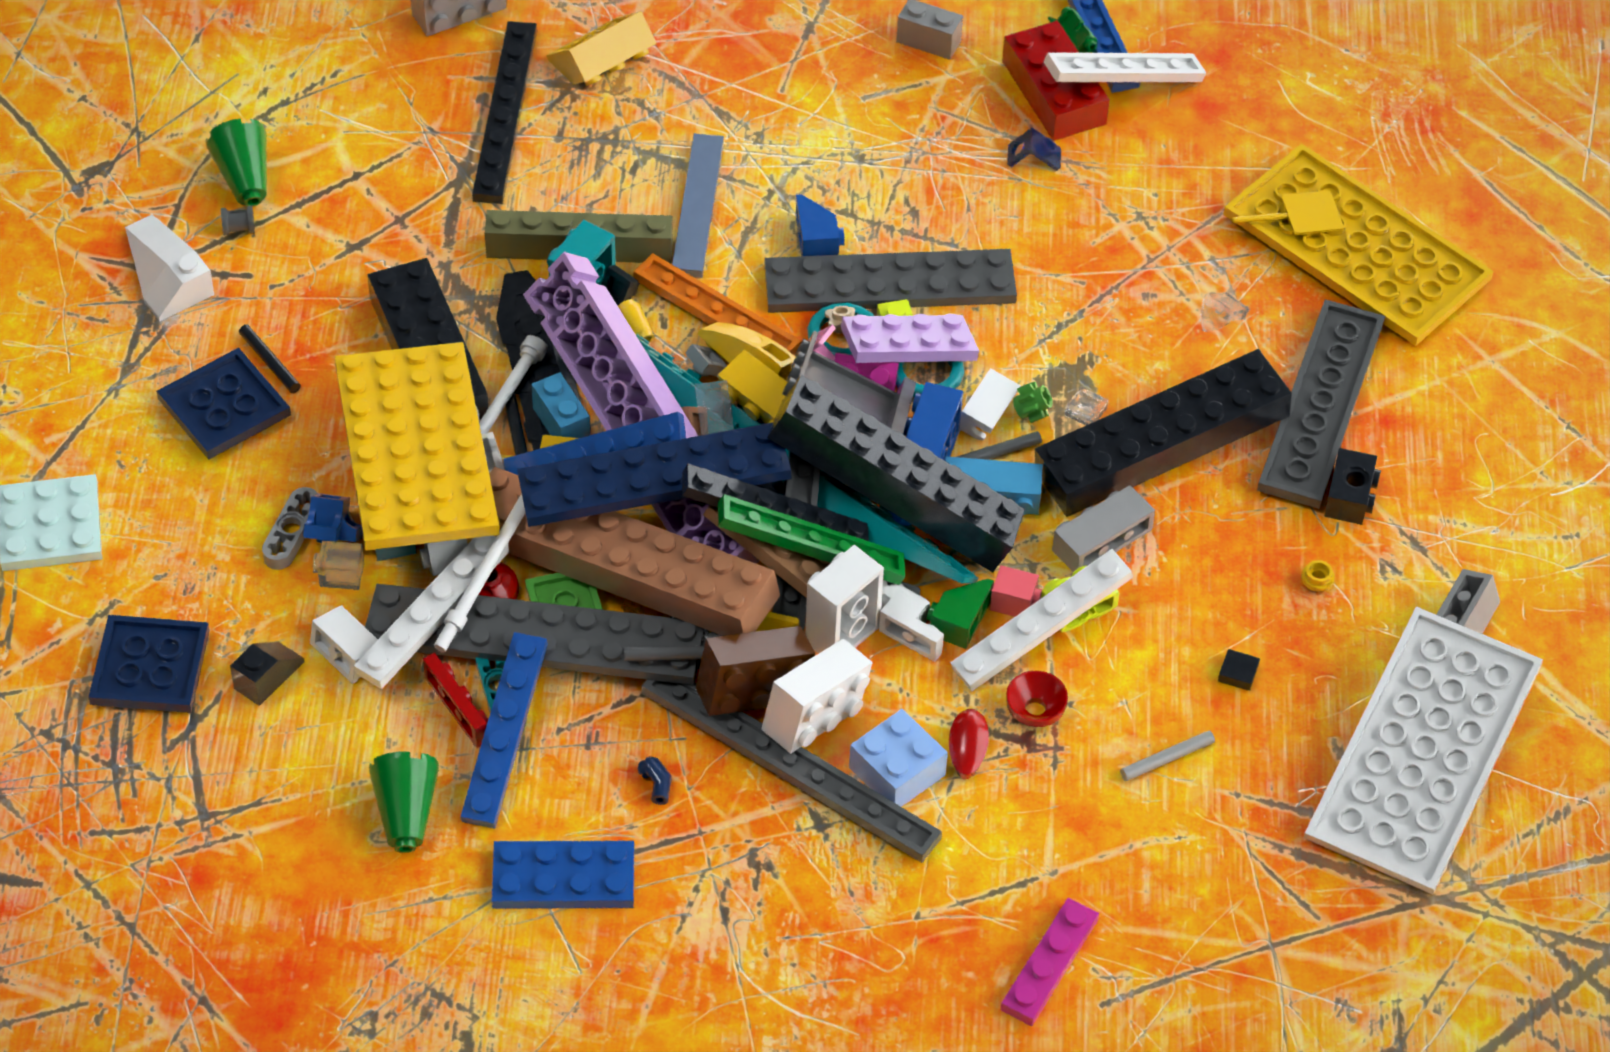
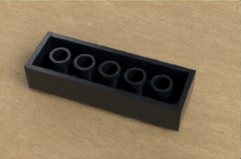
(418, 315)

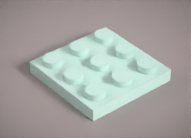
(49, 522)

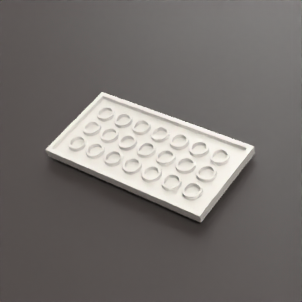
(1423, 750)

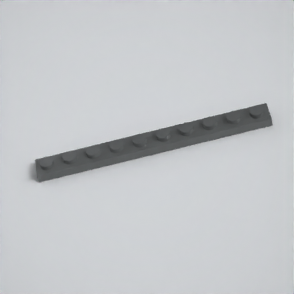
(803, 771)

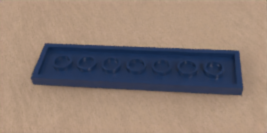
(646, 474)

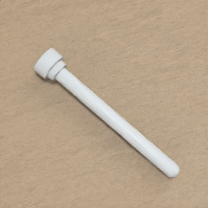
(532, 351)

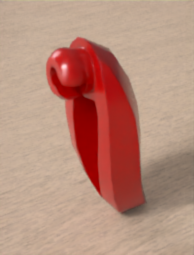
(968, 742)

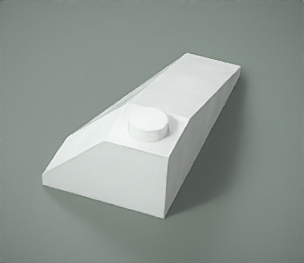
(167, 268)

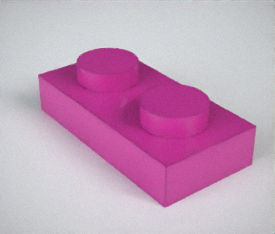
(880, 372)

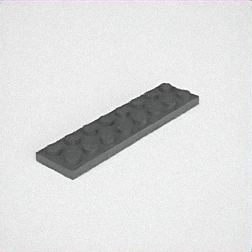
(874, 279)
(1321, 404)

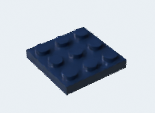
(223, 403)
(149, 663)

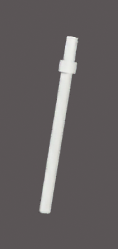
(457, 617)

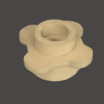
(835, 316)

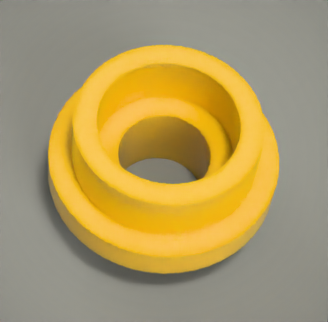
(1318, 569)

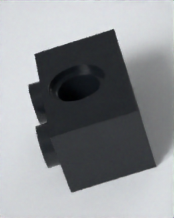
(1351, 486)

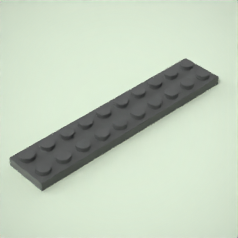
(576, 636)

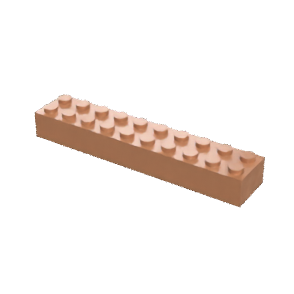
(644, 565)

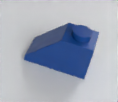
(817, 229)

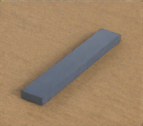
(698, 204)

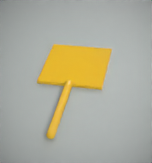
(1306, 213)

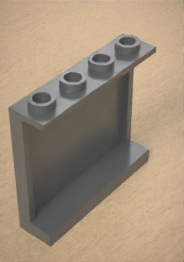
(861, 392)

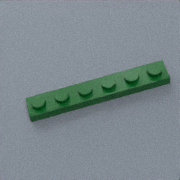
(802, 535)

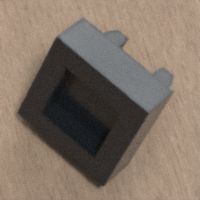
(619, 284)

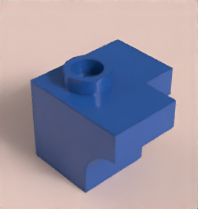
(331, 519)

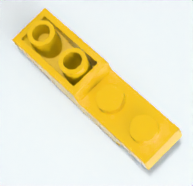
(732, 339)

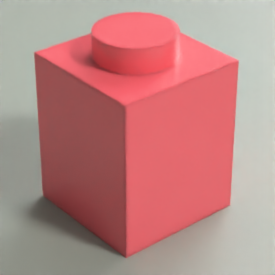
(1014, 591)

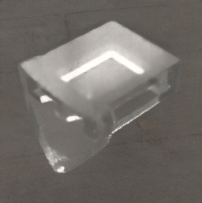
(1220, 310)

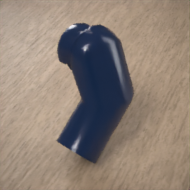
(653, 768)

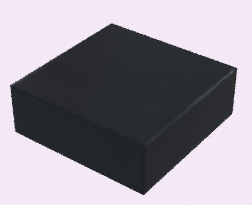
(1239, 669)

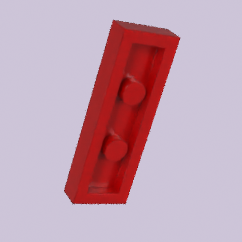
(455, 698)

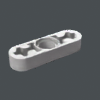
(291, 541)

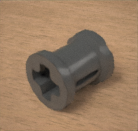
(237, 220)

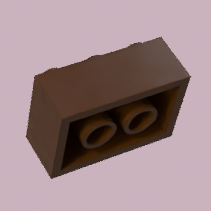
(742, 667)

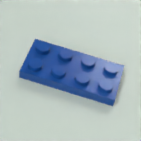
(563, 874)

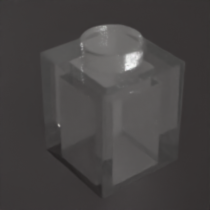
(339, 565)

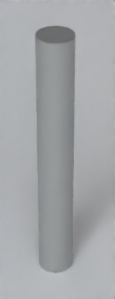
(1167, 755)

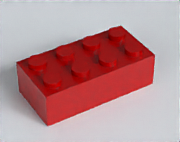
(1060, 106)

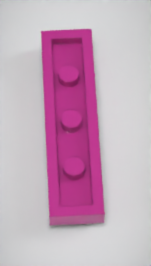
(1049, 962)

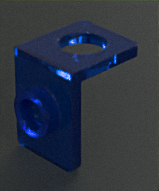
(1035, 144)

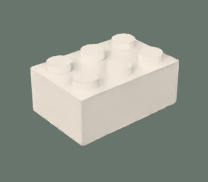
(844, 600)
(817, 696)

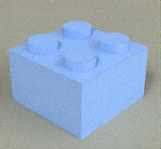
(898, 758)

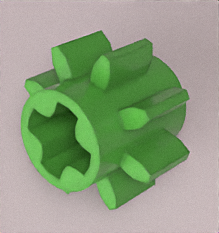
(1032, 402)

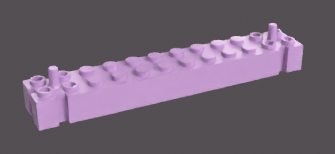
(616, 375)

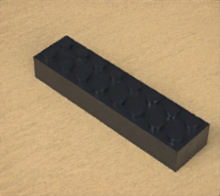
(1163, 432)
(896, 473)

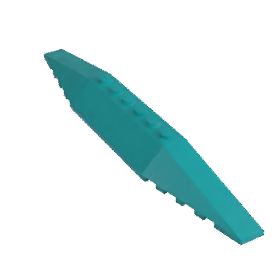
(832, 493)

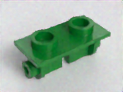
(1081, 38)

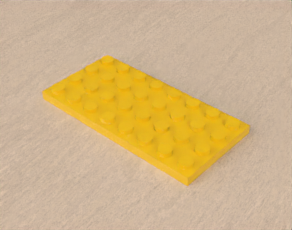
(1379, 260)
(415, 446)

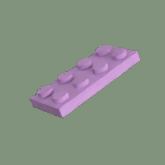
(909, 338)

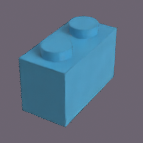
(560, 408)

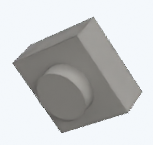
(705, 360)

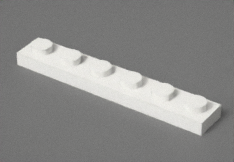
(1124, 67)
(423, 615)
(1041, 620)

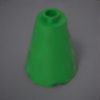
(242, 158)
(404, 796)

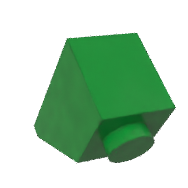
(961, 611)

